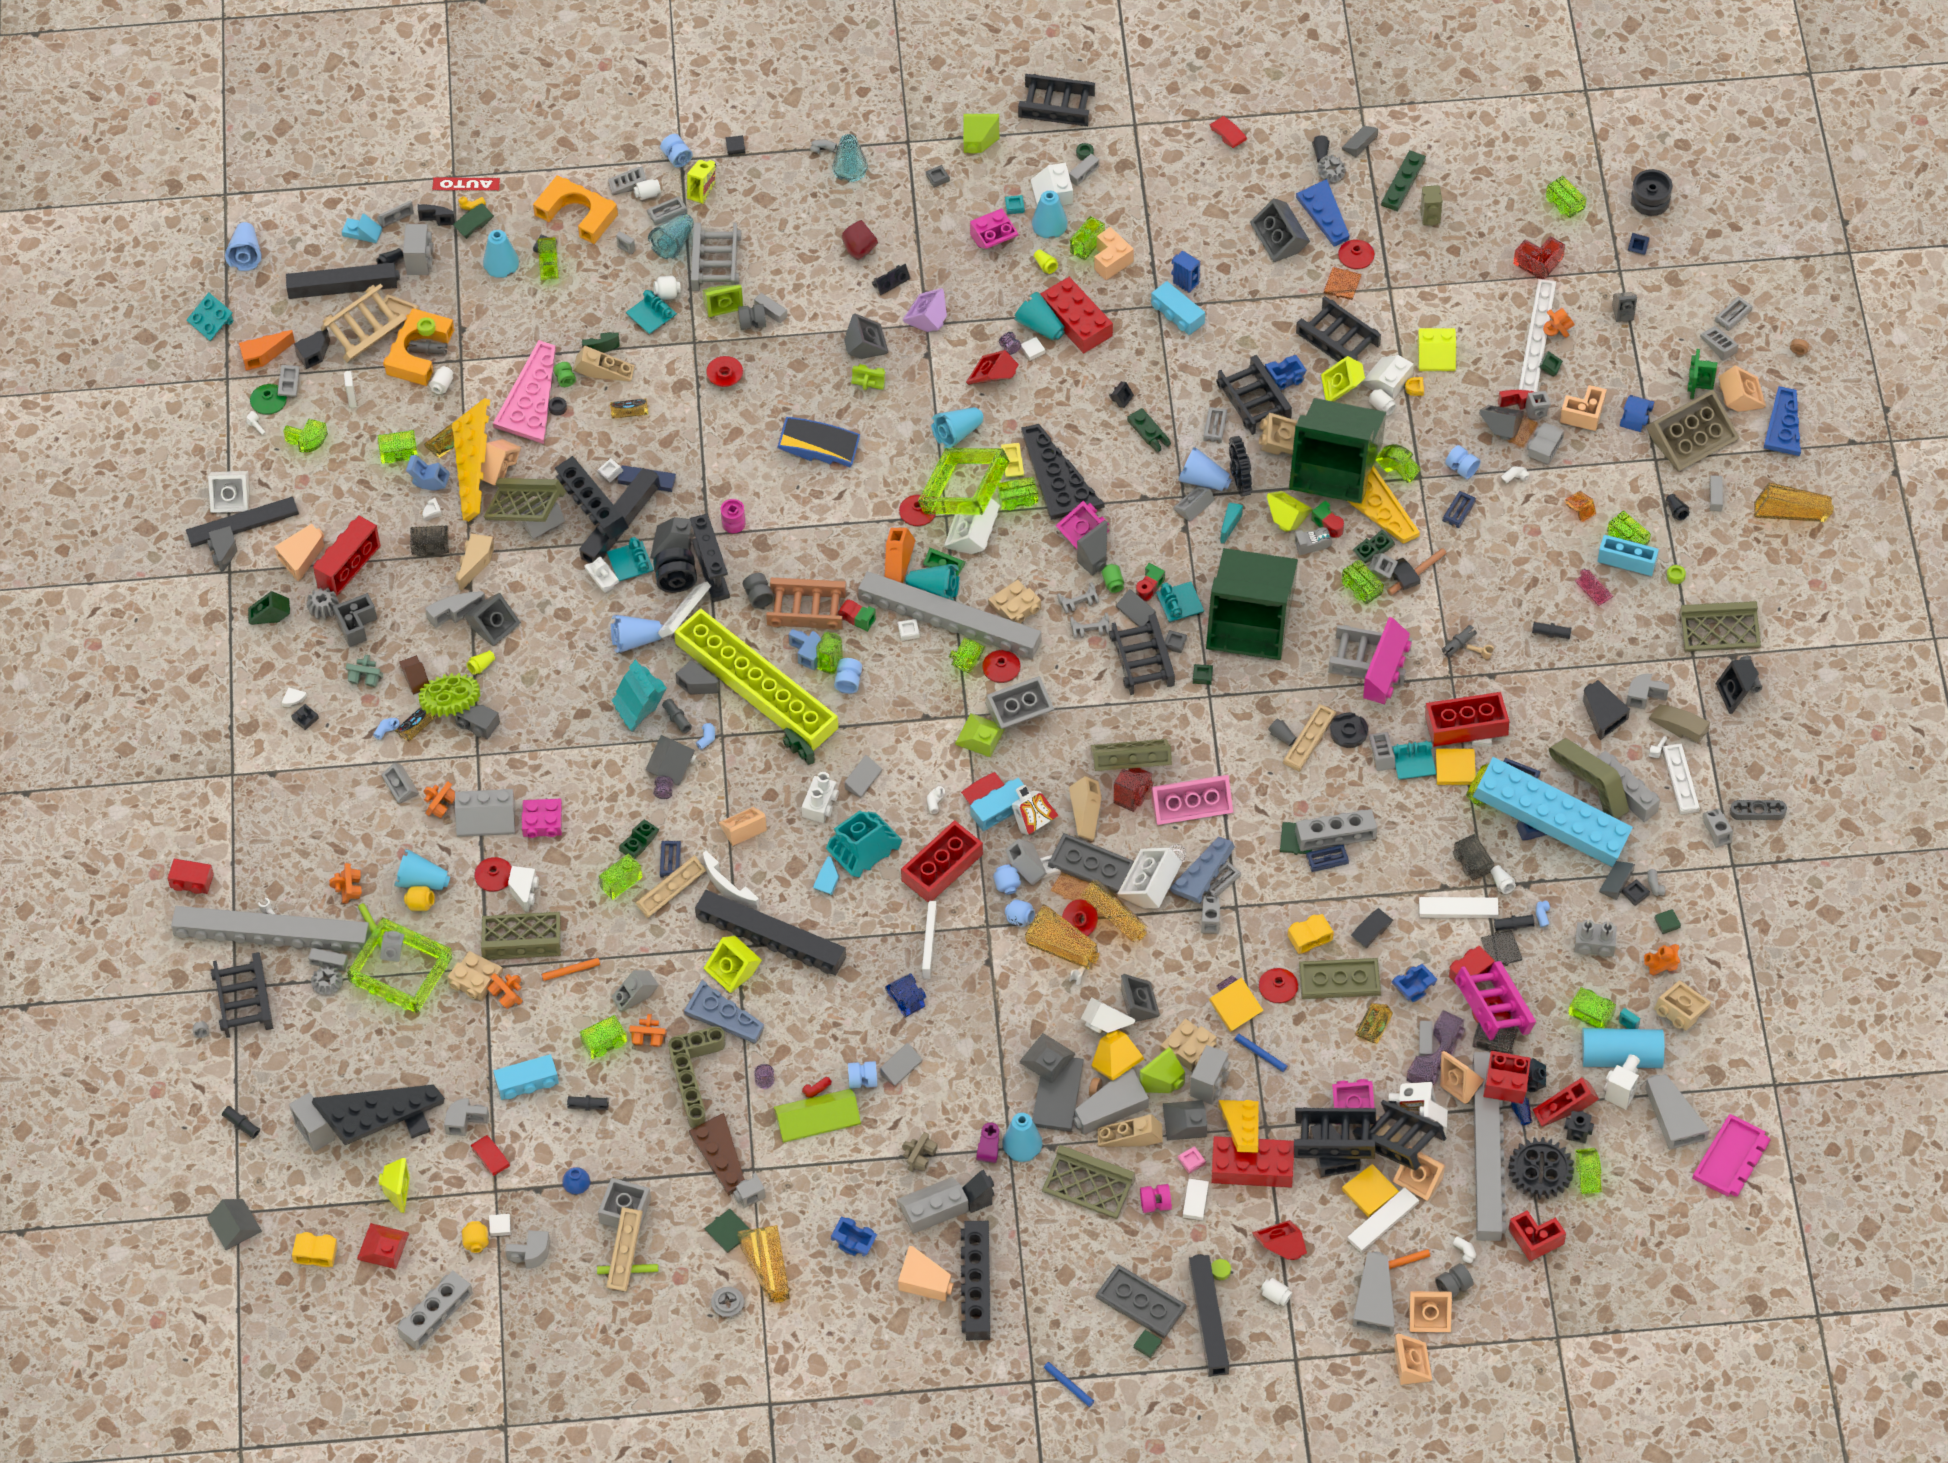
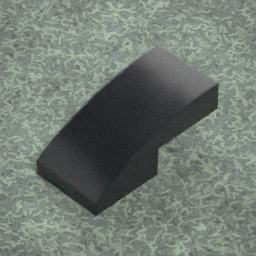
(432, 212)
(1405, 574)
(1371, 927)

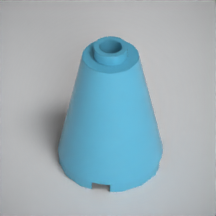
(1049, 216)
(500, 255)
(955, 425)
(420, 872)
(1022, 1138)

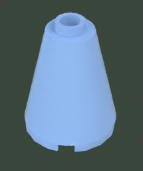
(243, 248)
(1204, 472)
(633, 632)

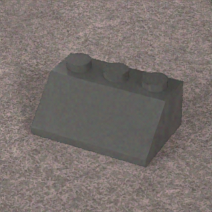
(1279, 230)

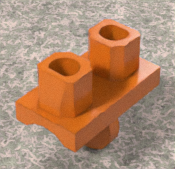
(1559, 322)
(436, 807)
(344, 883)
(1664, 959)
(510, 996)
(638, 1032)

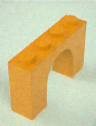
(563, 192)
(408, 367)

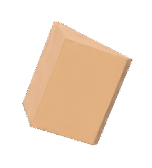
(744, 825)
(1458, 1078)
(1423, 1180)
(1430, 1311)
(1412, 1360)

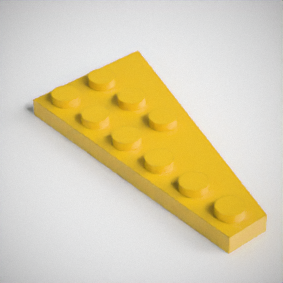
(470, 453)
(1385, 510)

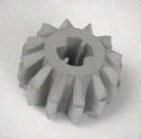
(322, 603)

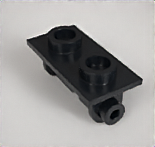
(891, 279)

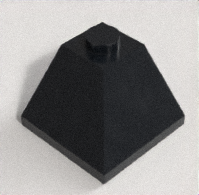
(1736, 682)

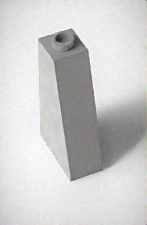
(1111, 1103)
(1674, 1114)
(1374, 1299)

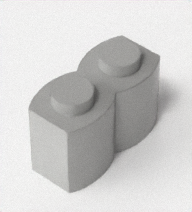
(1546, 442)

